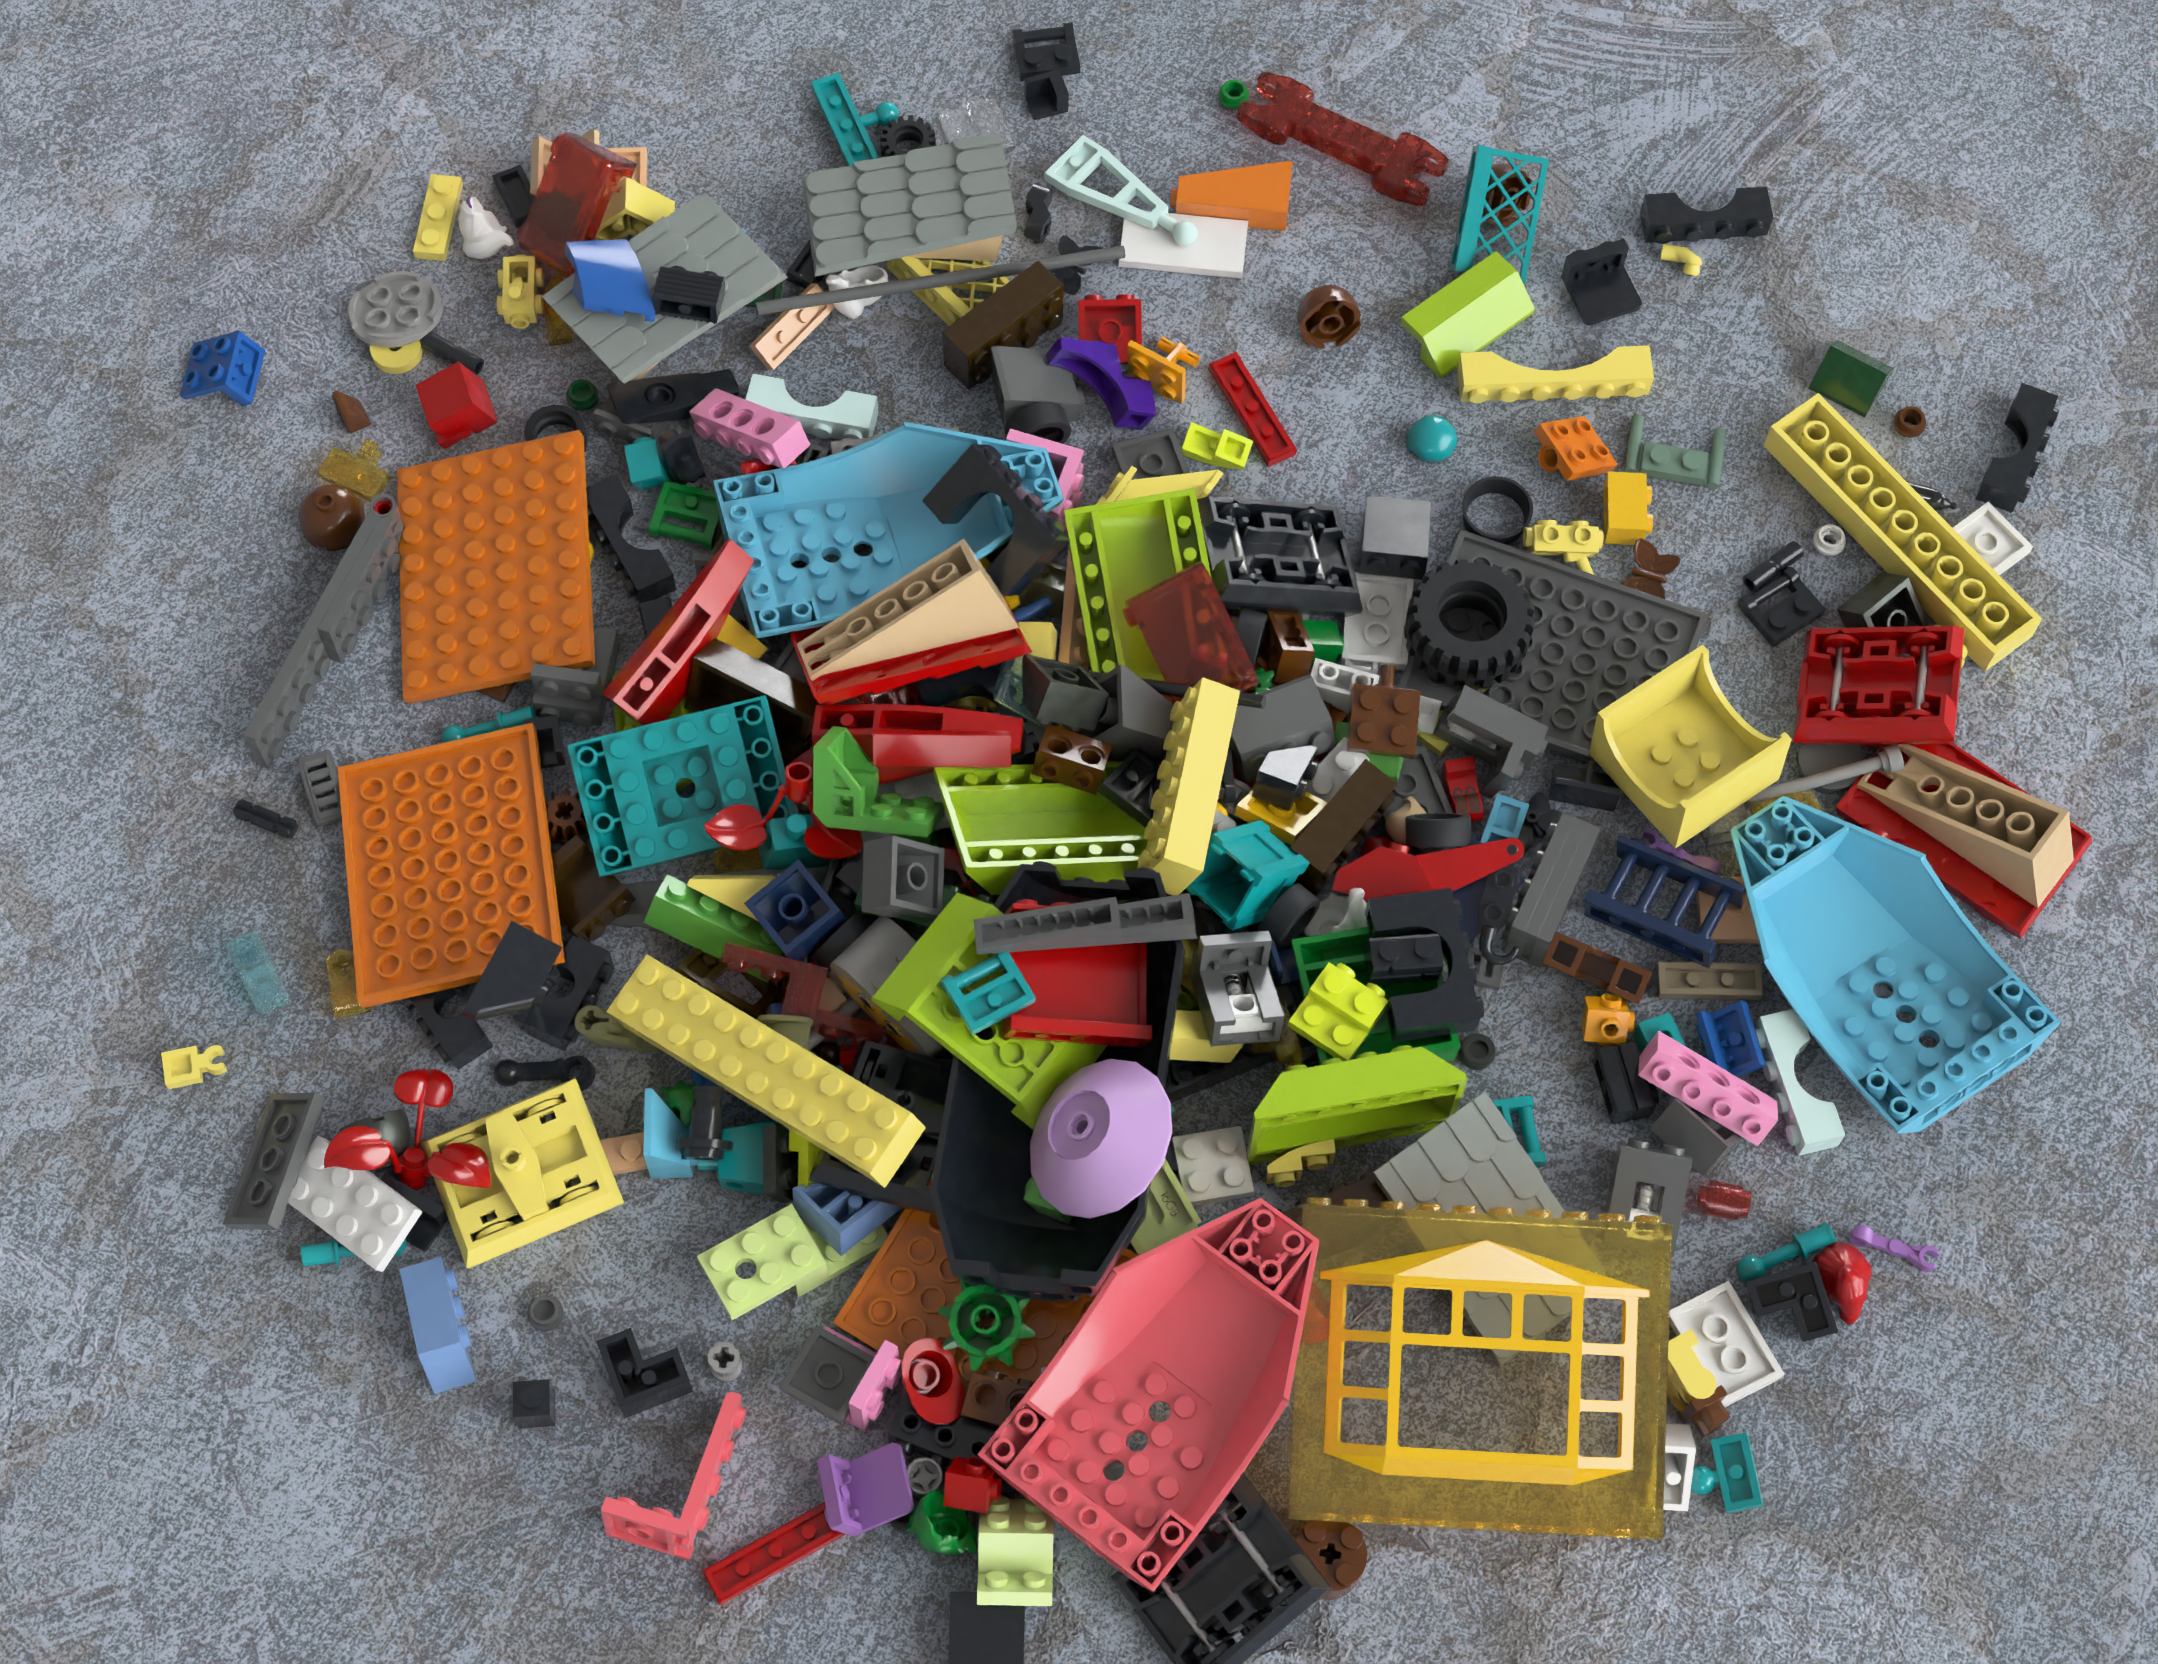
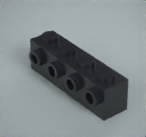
(940, 1442)

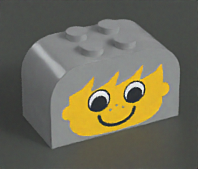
(864, 969)

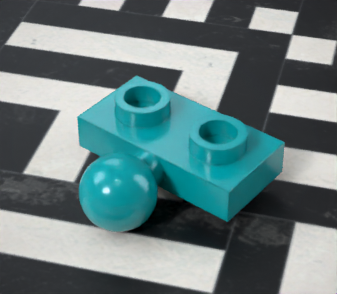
(1734, 1473)

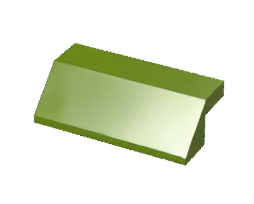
(1468, 313)

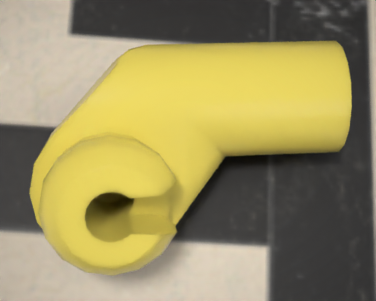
(1682, 255)

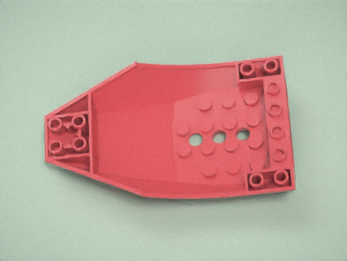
(1191, 1325)

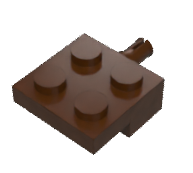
(1383, 718)

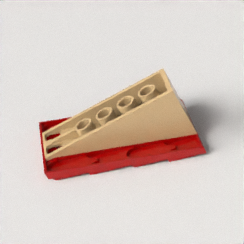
(915, 629)
(1975, 827)

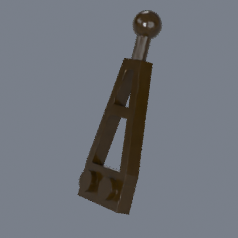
(706, 969)

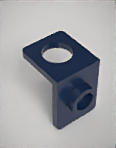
(1282, 966)

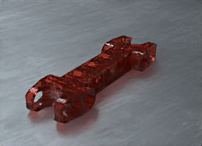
(1386, 159)

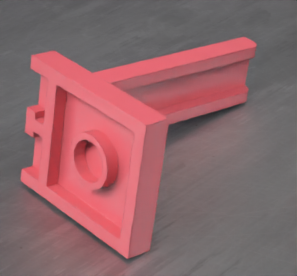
(658, 1527)

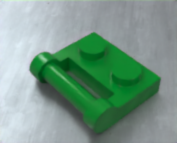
(688, 505)

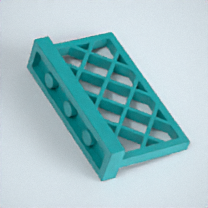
(1475, 202)

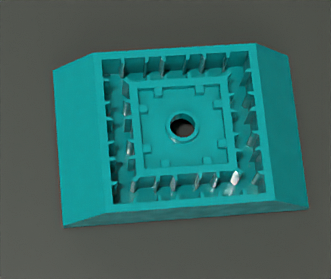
(633, 776)

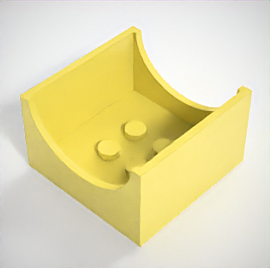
(1684, 749)

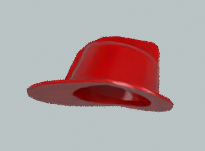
(932, 1381)

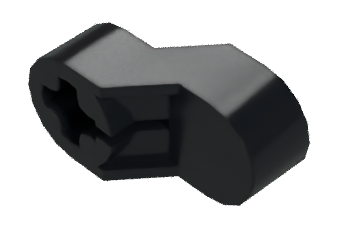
(1039, 218)

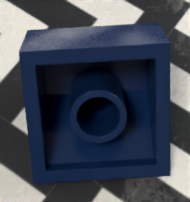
(796, 911)

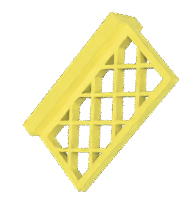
(942, 299)

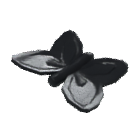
(1068, 275)
(1537, 818)

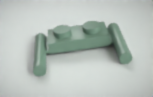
(1674, 462)

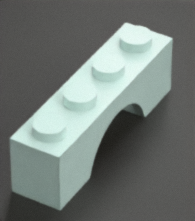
(847, 417)
(1810, 1121)

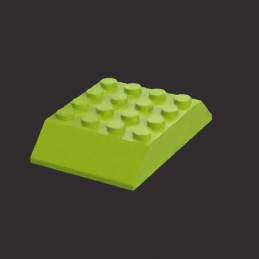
(1121, 552)
(1020, 818)
(1355, 1101)

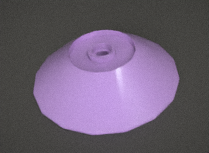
(1117, 1153)

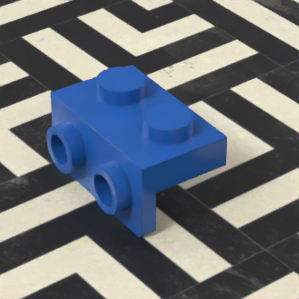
(1731, 1039)

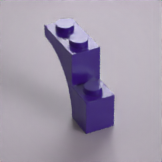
(1098, 364)

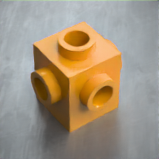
(1606, 1020)

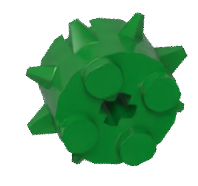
(984, 1344)

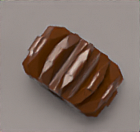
(558, 809)

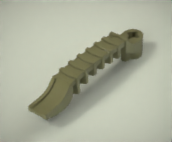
(606, 1032)

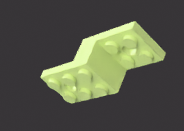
(785, 1257)

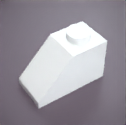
(1678, 1466)

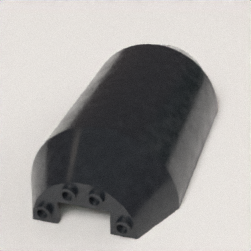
(986, 1149)

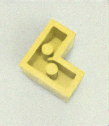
(632, 211)

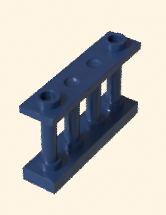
(1664, 932)

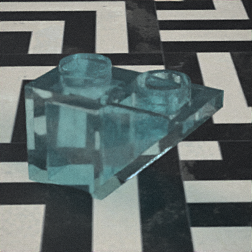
(258, 972)

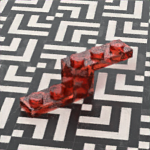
(801, 992)

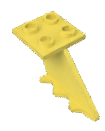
(1125, 488)

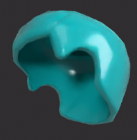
(1432, 438)

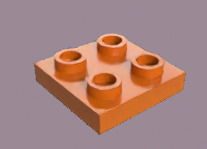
(1573, 449)

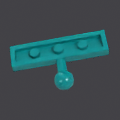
(844, 120)

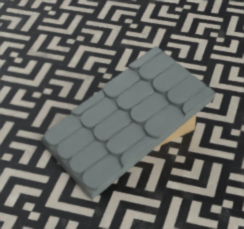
(915, 204)
(692, 237)
(1478, 1163)

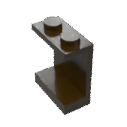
(584, 898)

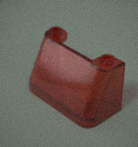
(571, 199)
(1191, 631)

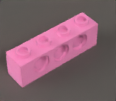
(749, 428)
(1708, 1088)

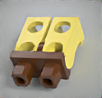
(1694, 1387)

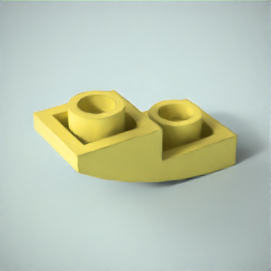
(1288, 1167)

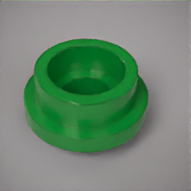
(1233, 88)

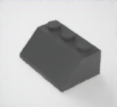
(1290, 719)

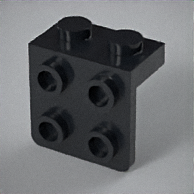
(1600, 282)

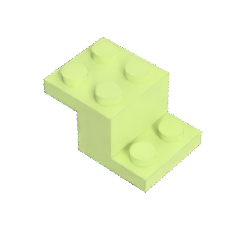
(1015, 1554)

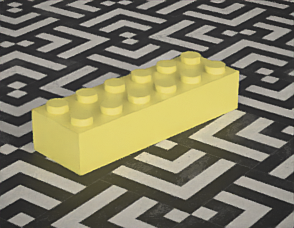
(1189, 784)

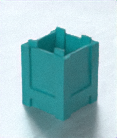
(1246, 873)

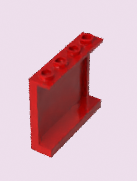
(1082, 993)

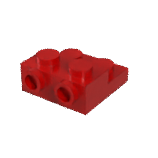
(1111, 321)

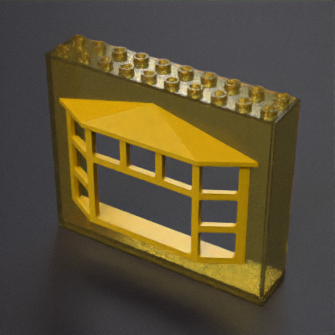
(1483, 1254)

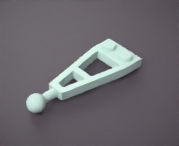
(1083, 159)

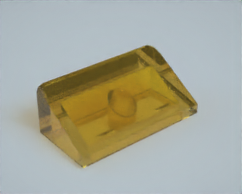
(557, 329)

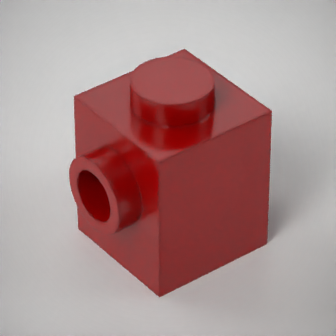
(971, 1485)

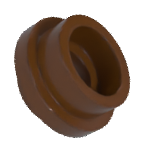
(1912, 415)

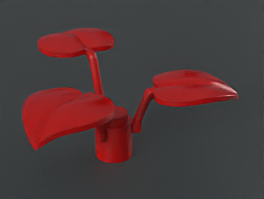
(743, 829)
(363, 1150)

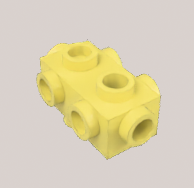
(520, 300)
(1571, 542)

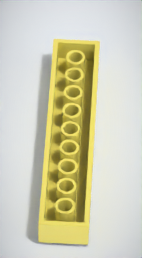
(1901, 530)
(767, 1070)

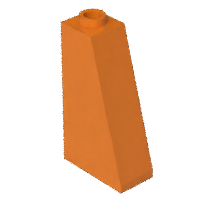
(1242, 193)

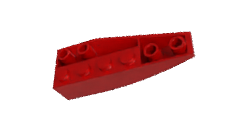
(661, 667)
(864, 718)

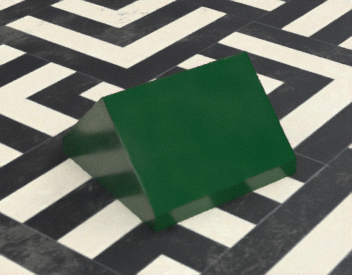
(1850, 378)

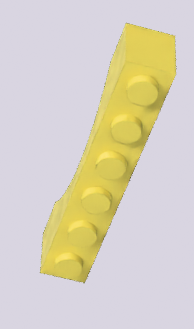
(1493, 378)

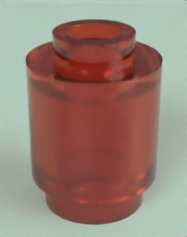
(1724, 1200)

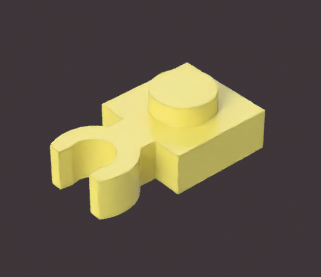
(186, 1065)

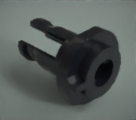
(705, 1133)

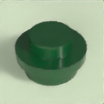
(582, 395)

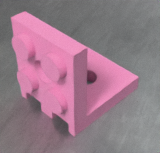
(1067, 468)
(882, 1374)

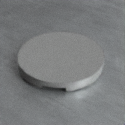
(395, 309)

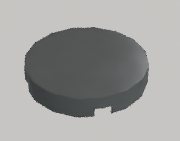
(1820, 758)

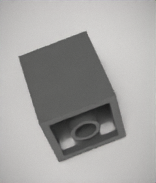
(1025, 378)
(1132, 716)

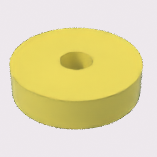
(397, 361)

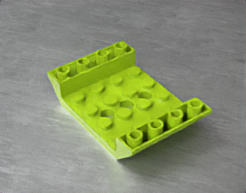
(1016, 1067)

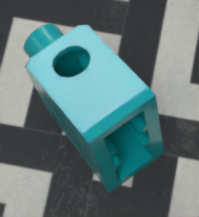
(787, 845)
(744, 1166)

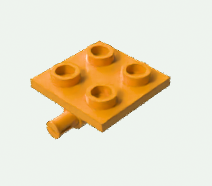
(1162, 372)

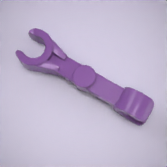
(1705, 863)
(1864, 1237)

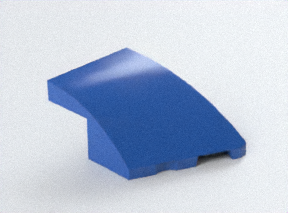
(609, 278)

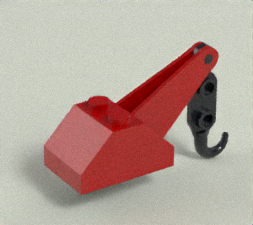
(1397, 872)

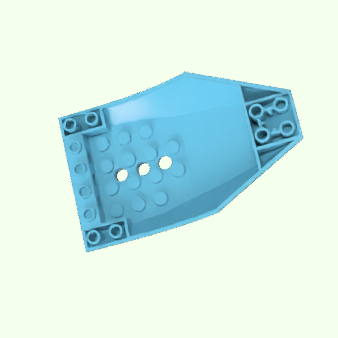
(857, 499)
(1860, 911)

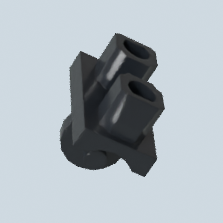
(681, 457)

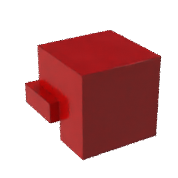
(455, 404)

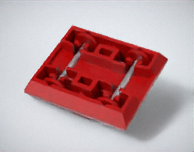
(1879, 696)

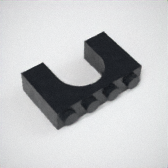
(1035, 533)
(978, 683)
(1452, 1005)

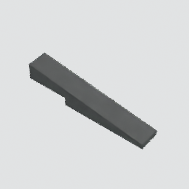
(1087, 925)

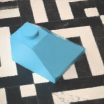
(660, 1137)

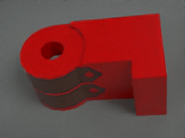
(1462, 787)

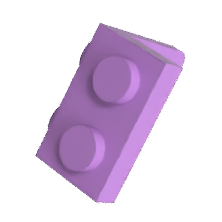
(865, 1490)

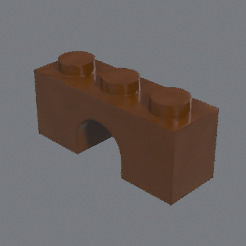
(1597, 967)

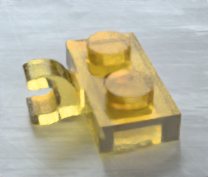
(357, 472)

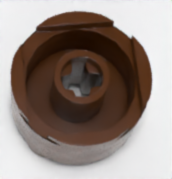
(1347, 1550)

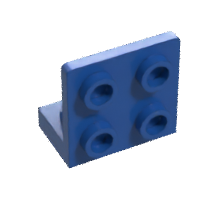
(224, 364)

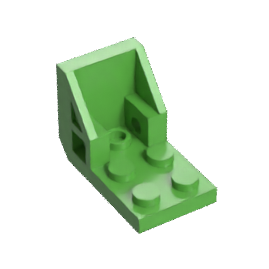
(845, 804)

